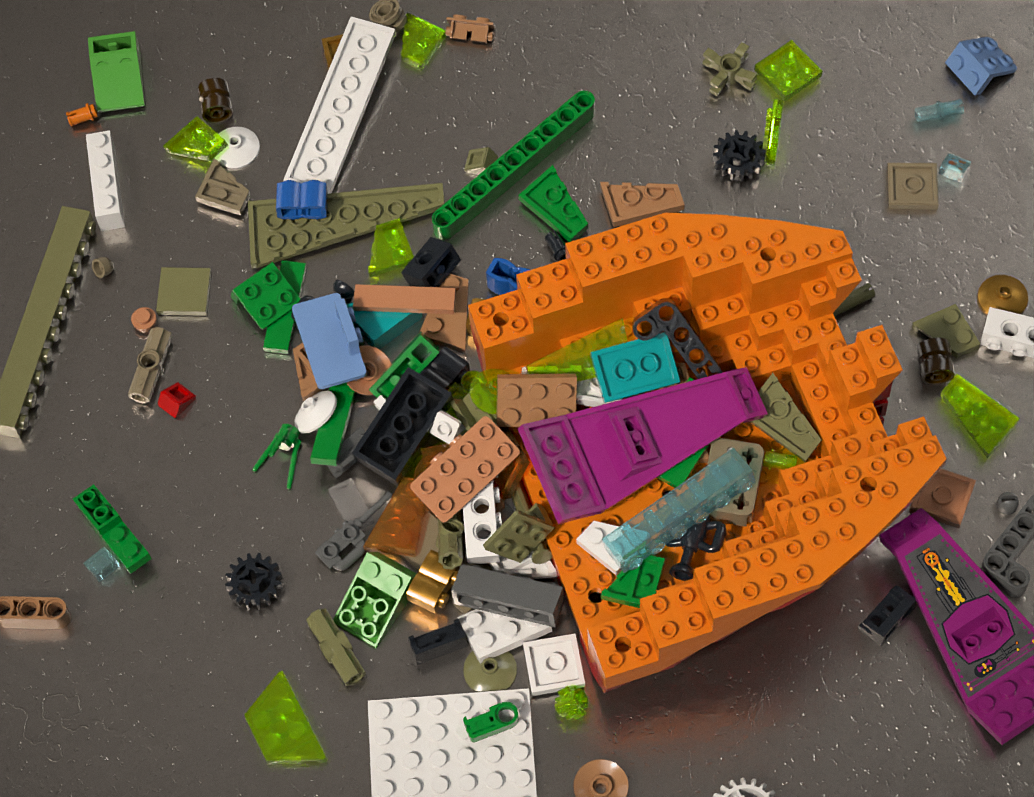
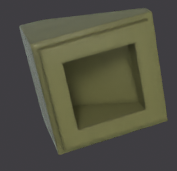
(479, 160)

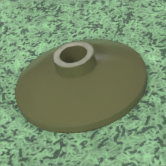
(485, 680)

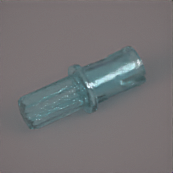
(939, 110)

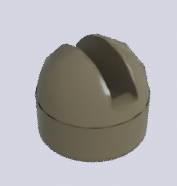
(102, 266)

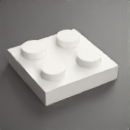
(553, 664)

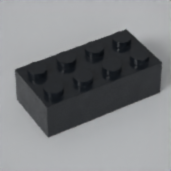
(402, 426)

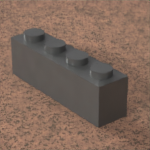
(508, 595)

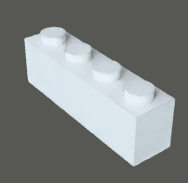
(105, 181)

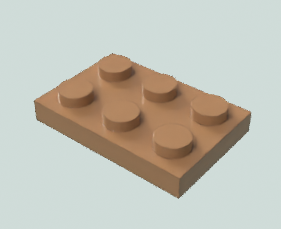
(534, 397)

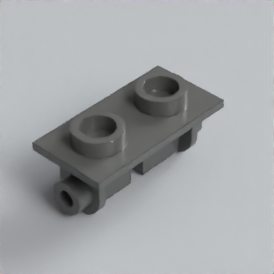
(346, 458)

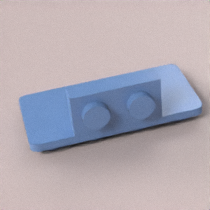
(330, 340)

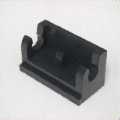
(888, 615)
(438, 642)

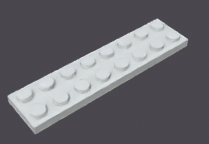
(341, 103)

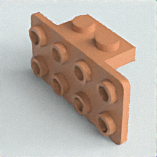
(464, 469)

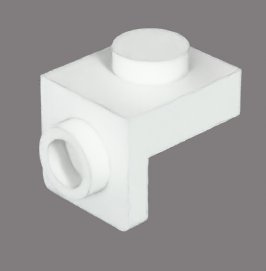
(446, 427)

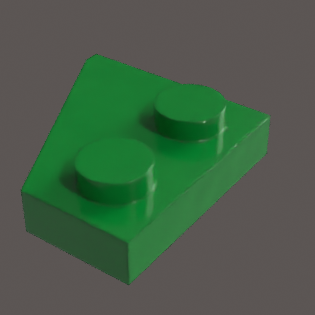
(636, 583)

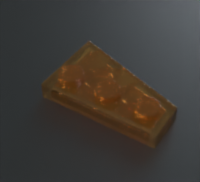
(399, 524)

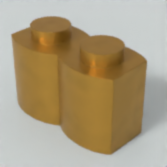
(431, 584)

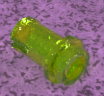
(779, 460)

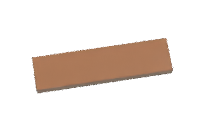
(404, 299)

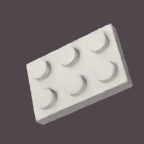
(496, 634)

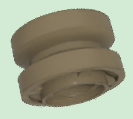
(388, 14)

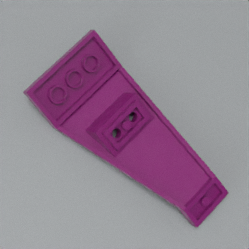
(592, 458)

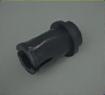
(557, 245)

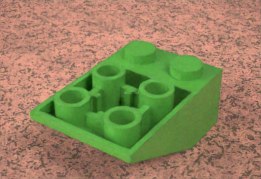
(116, 71)
(374, 598)

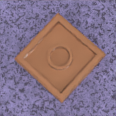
(945, 497)

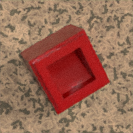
(175, 399)

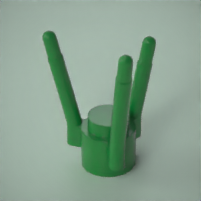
(284, 439)

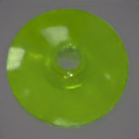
(483, 392)

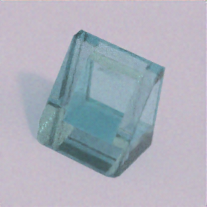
(101, 564)

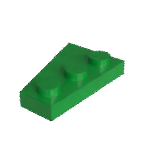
(554, 205)

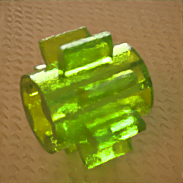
(571, 702)

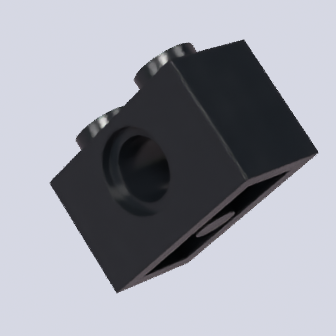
(431, 264)

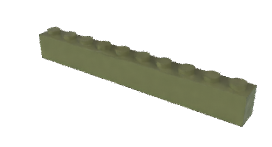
(42, 318)

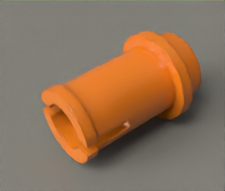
(82, 114)

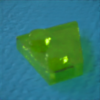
(196, 141)

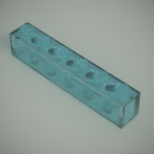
(679, 510)

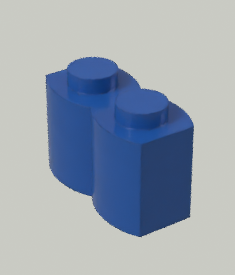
(301, 200)
(502, 276)

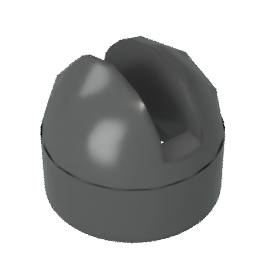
(1010, 506)

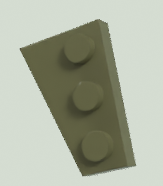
(785, 421)

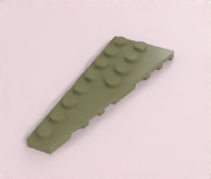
(347, 217)

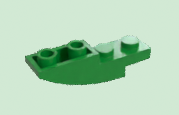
(112, 529)

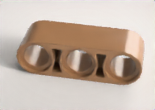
(40, 619)

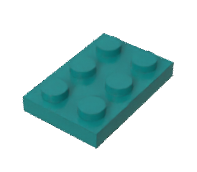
(634, 367)

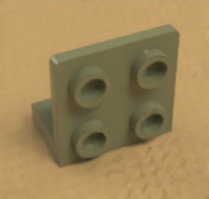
(520, 533)

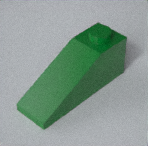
(415, 356)

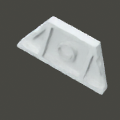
(526, 567)

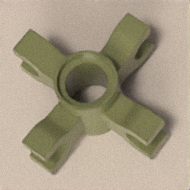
(726, 76)

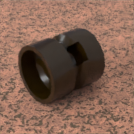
(215, 100)
(935, 361)

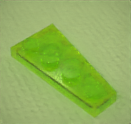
(576, 356)

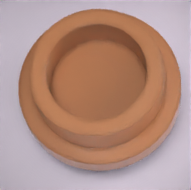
(143, 319)

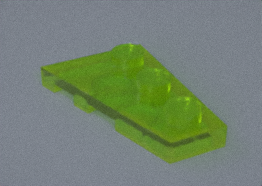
(979, 414)

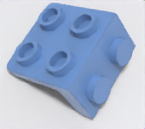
(978, 62)

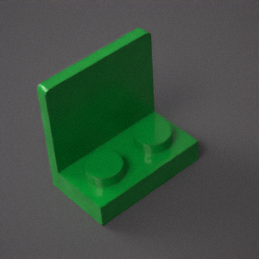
(266, 296)

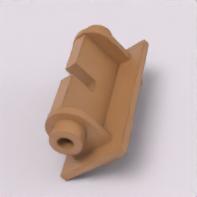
(461, 26)

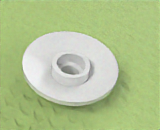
(243, 152)
(315, 411)

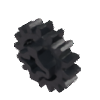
(738, 156)
(241, 581)

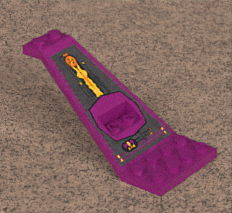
(964, 611)

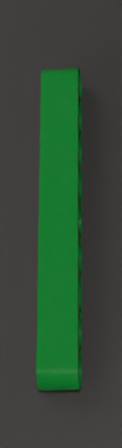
(510, 174)

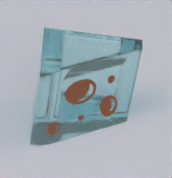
(954, 167)

